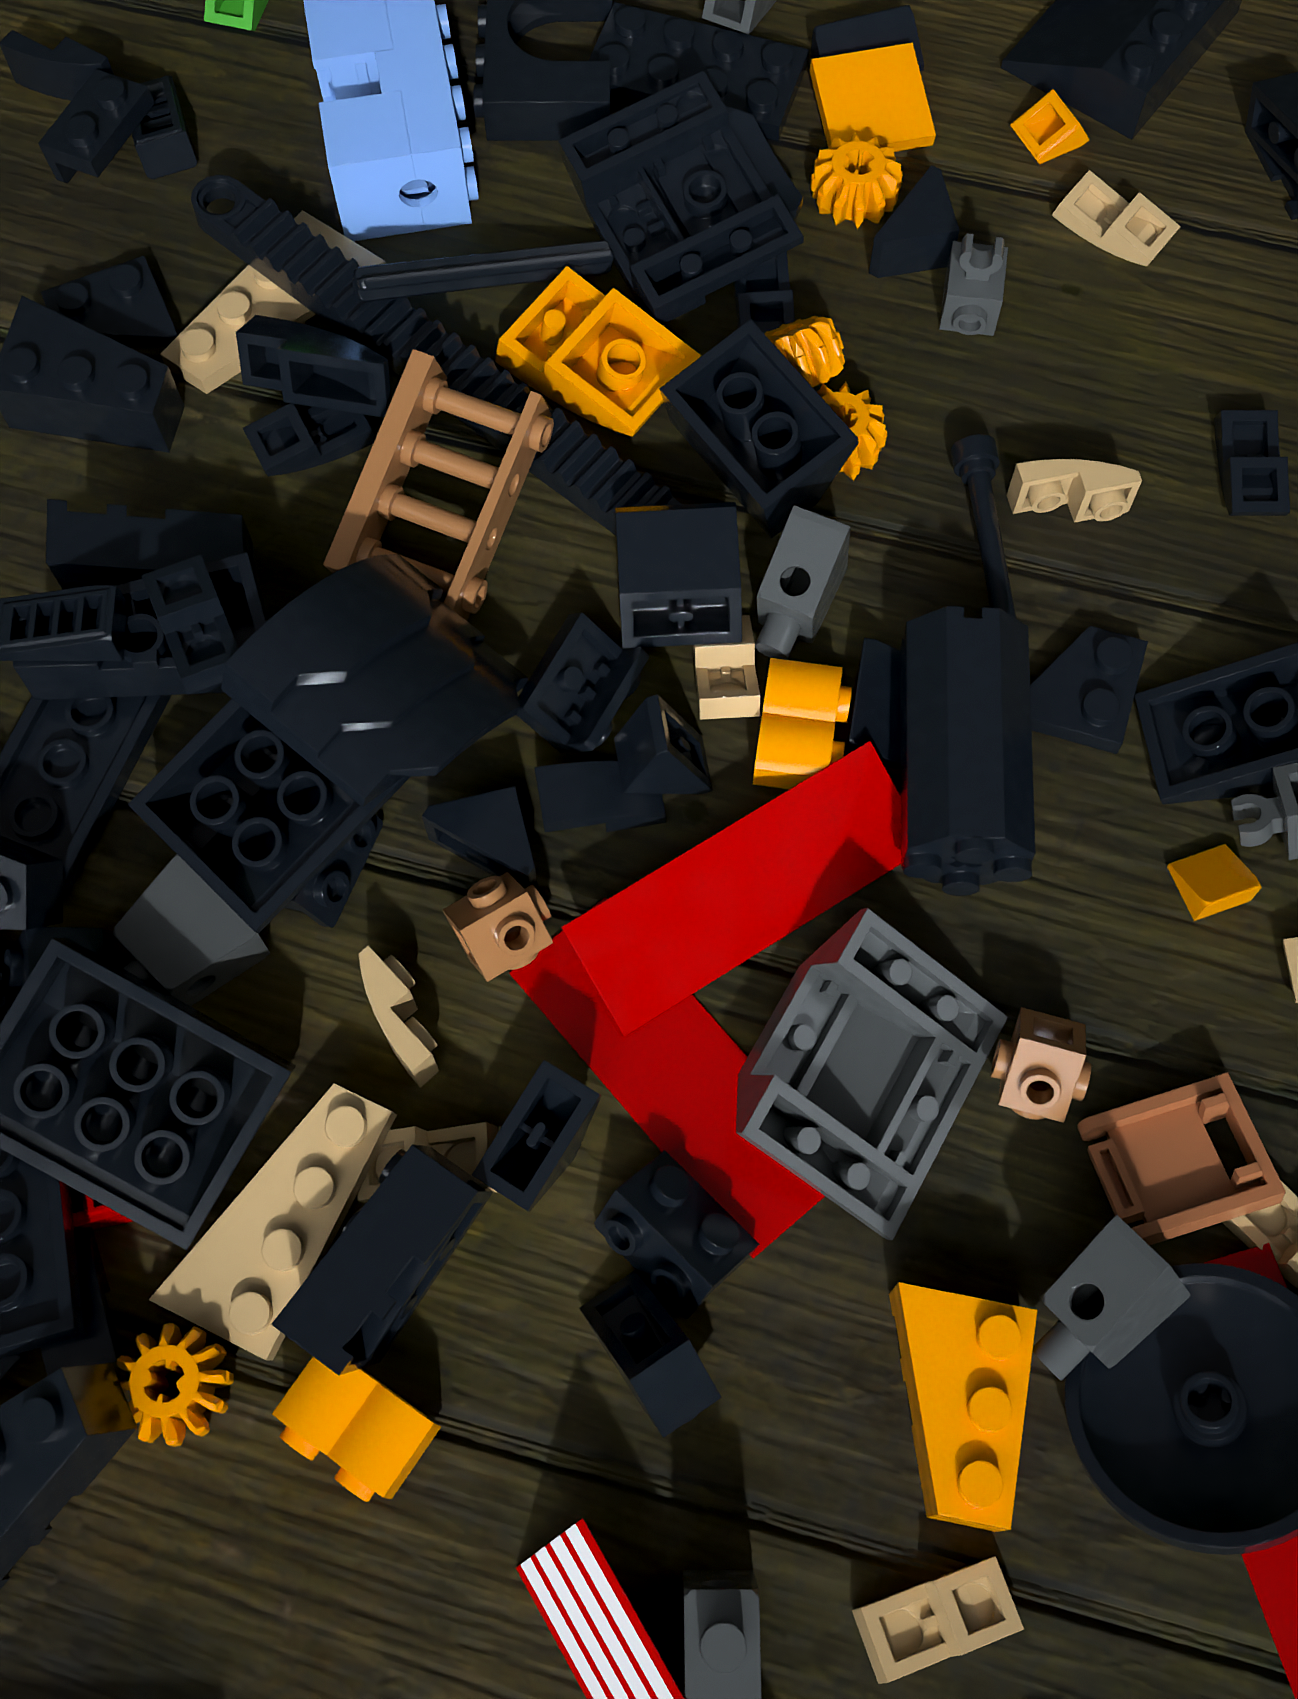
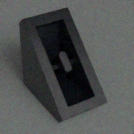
(918, 231)
(661, 752)
(485, 832)
(538, 1137)

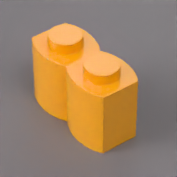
(799, 722)
(357, 1425)

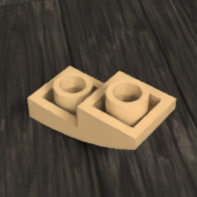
(1088, 487)
(389, 995)

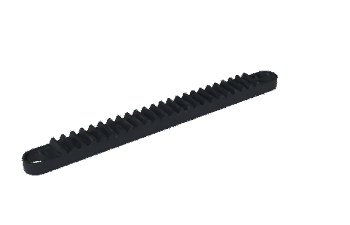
(322, 282)

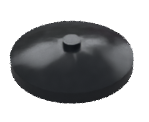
(1200, 1417)

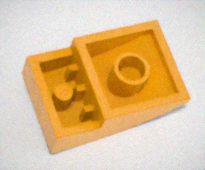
(594, 353)

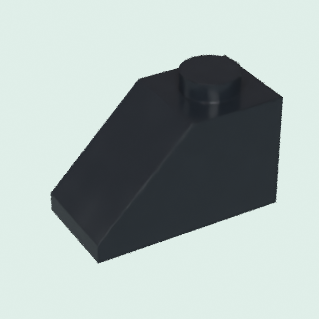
(651, 1353)

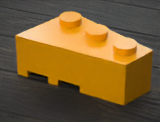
(967, 1399)

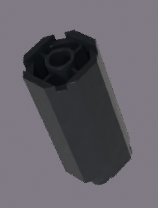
(966, 750)

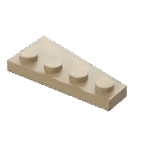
(208, 347)
(279, 1225)

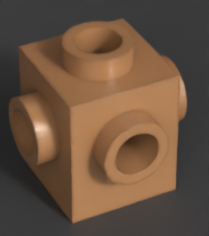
(500, 924)
(1042, 1066)

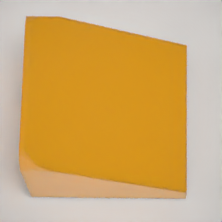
(1049, 129)
(1213, 881)

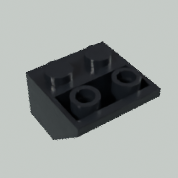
(679, 575)

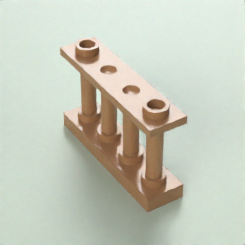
(404, 445)

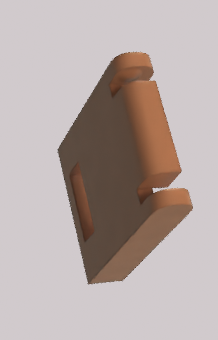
(1166, 1167)

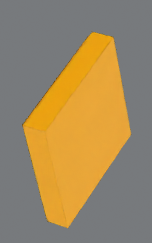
(874, 96)

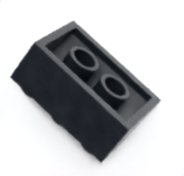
(759, 426)

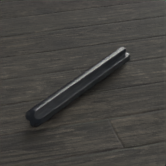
(479, 270)

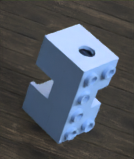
(391, 115)

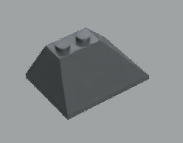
(865, 1069)

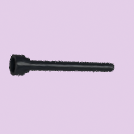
(975, 462)

